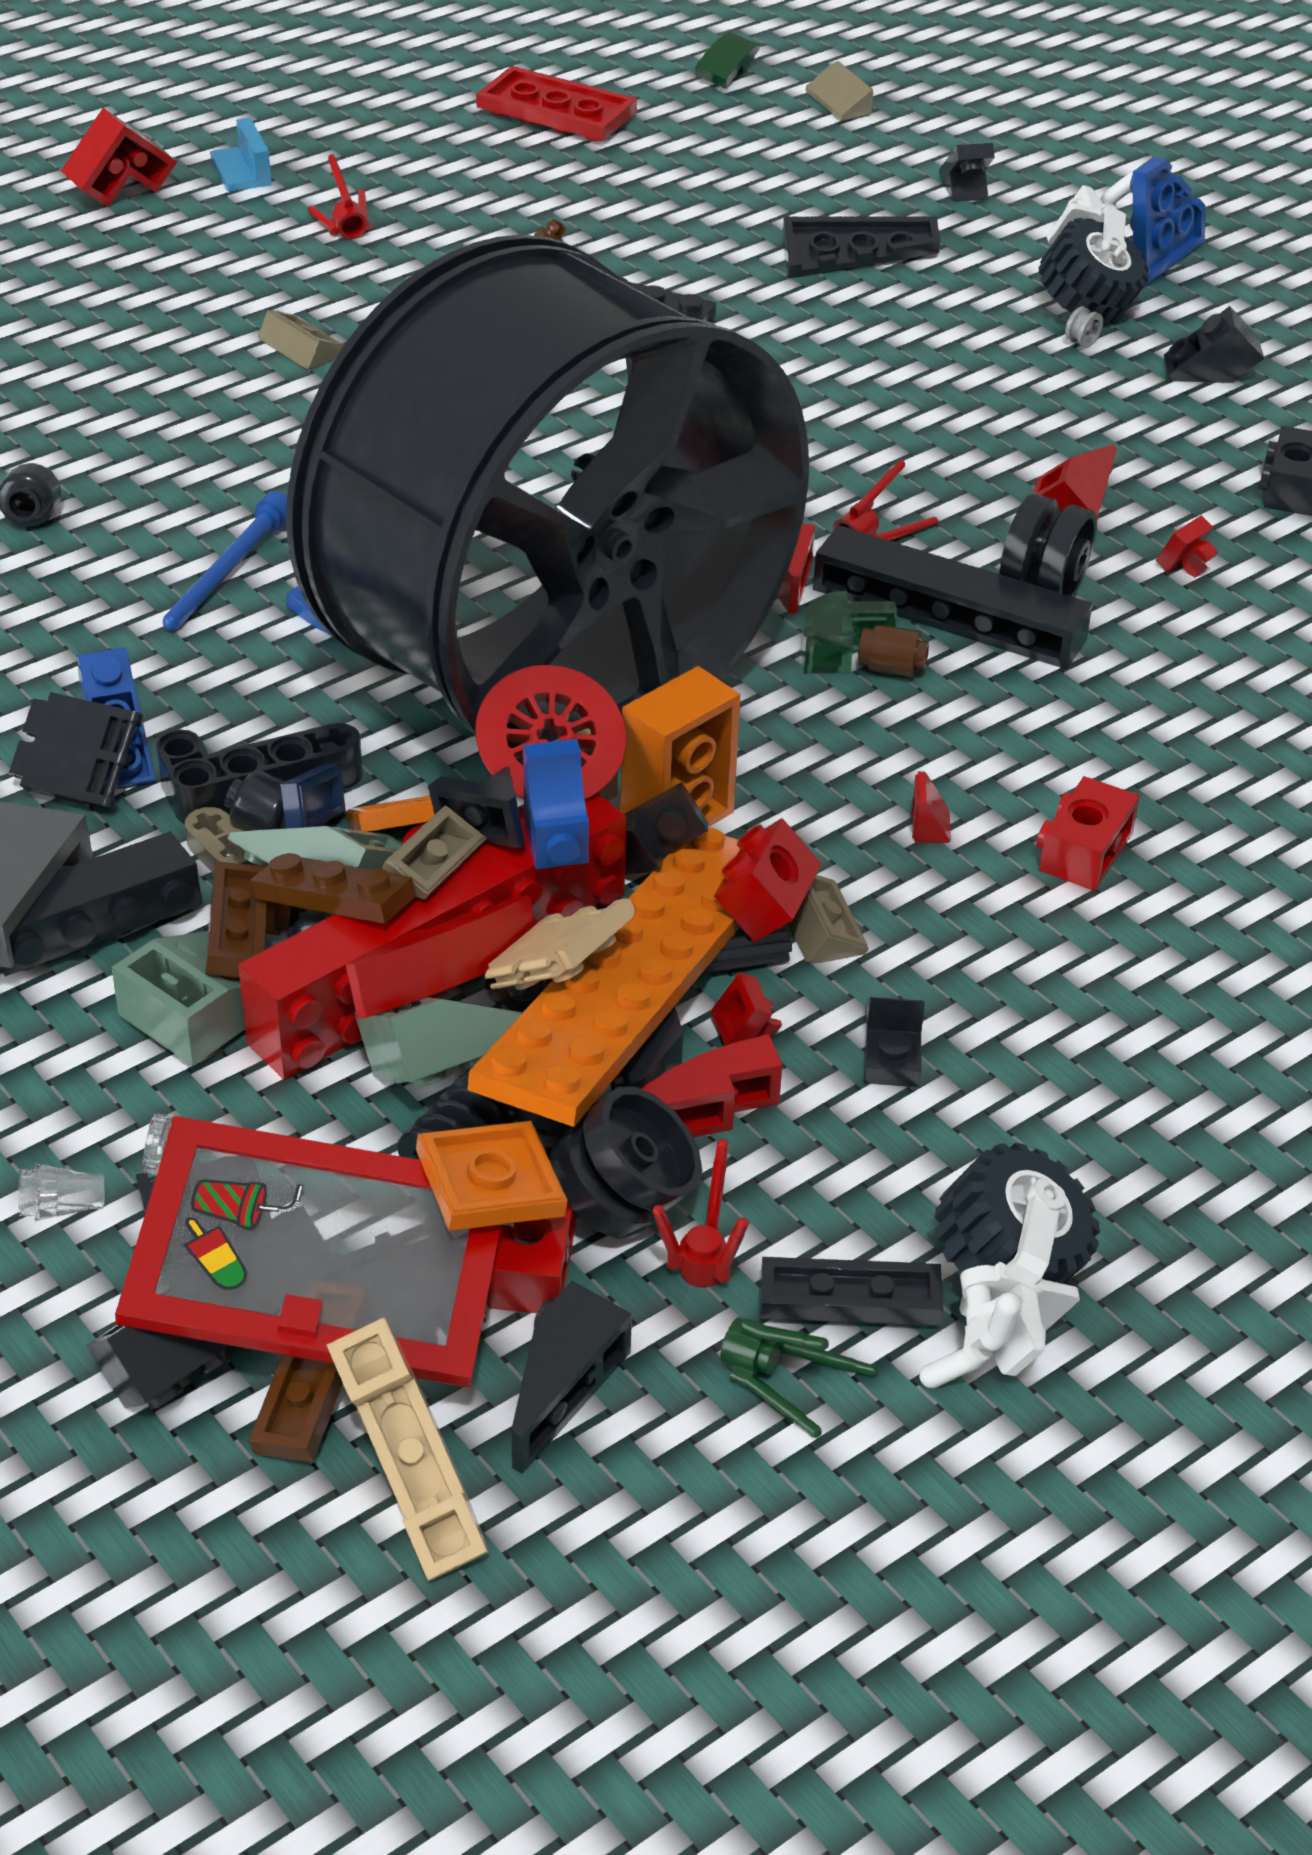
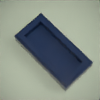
(313, 797)

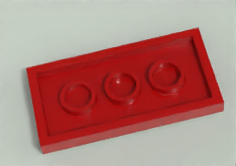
(556, 103)

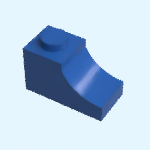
(555, 804)

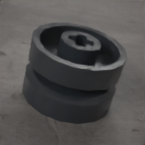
(1049, 545)
(626, 1162)

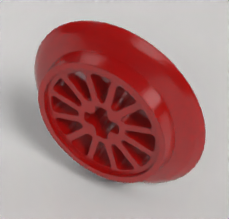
(551, 685)

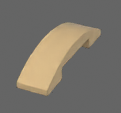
(409, 1448)

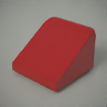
(929, 812)

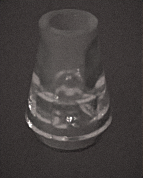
(58, 1192)

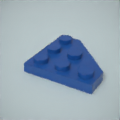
(1164, 216)

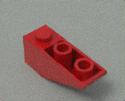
(1079, 479)

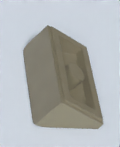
(842, 92)
(298, 339)
(435, 851)
(826, 925)

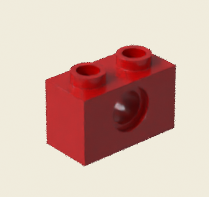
(1087, 832)
(767, 879)
(531, 1263)

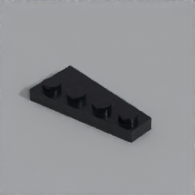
(848, 242)

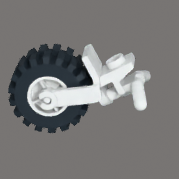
(1092, 258)
(1016, 1237)

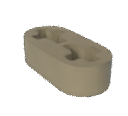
(201, 840)

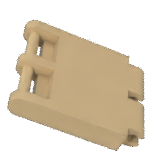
(559, 946)

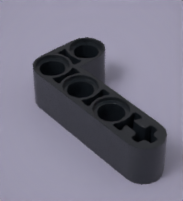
(202, 780)

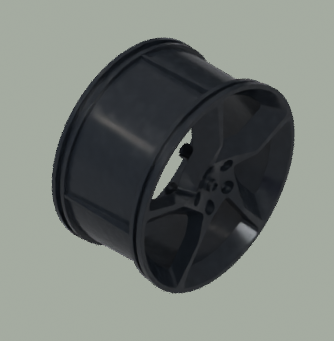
(654, 550)

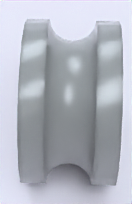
(1084, 327)

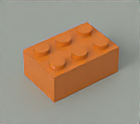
(684, 736)

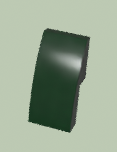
(725, 59)

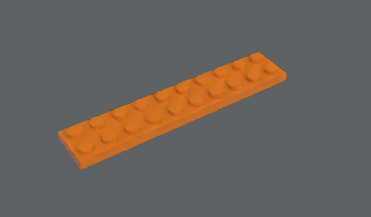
(592, 1025)

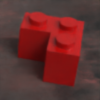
(112, 154)

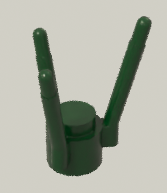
(758, 1349)

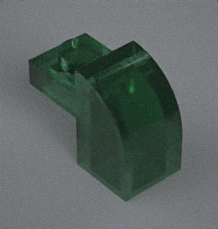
(835, 629)

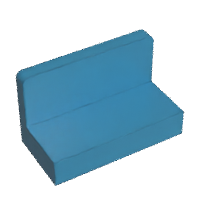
(243, 165)

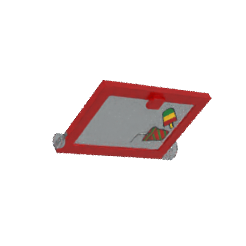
(301, 1245)

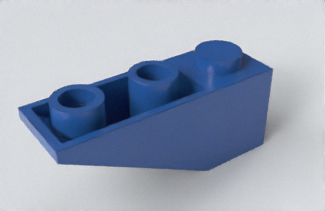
(108, 680)

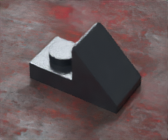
(965, 171)
(486, 806)
(661, 827)
(893, 1041)

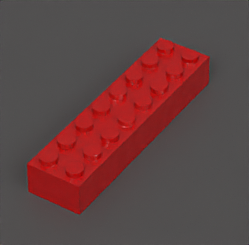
(300, 991)

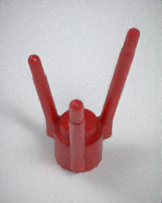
(348, 217)
(865, 520)
(703, 1252)

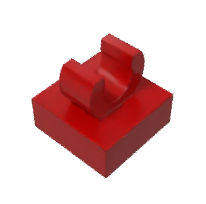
(1189, 548)
(744, 1011)

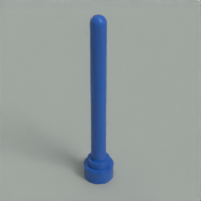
(269, 517)

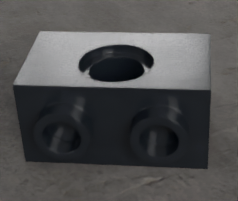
(1289, 472)

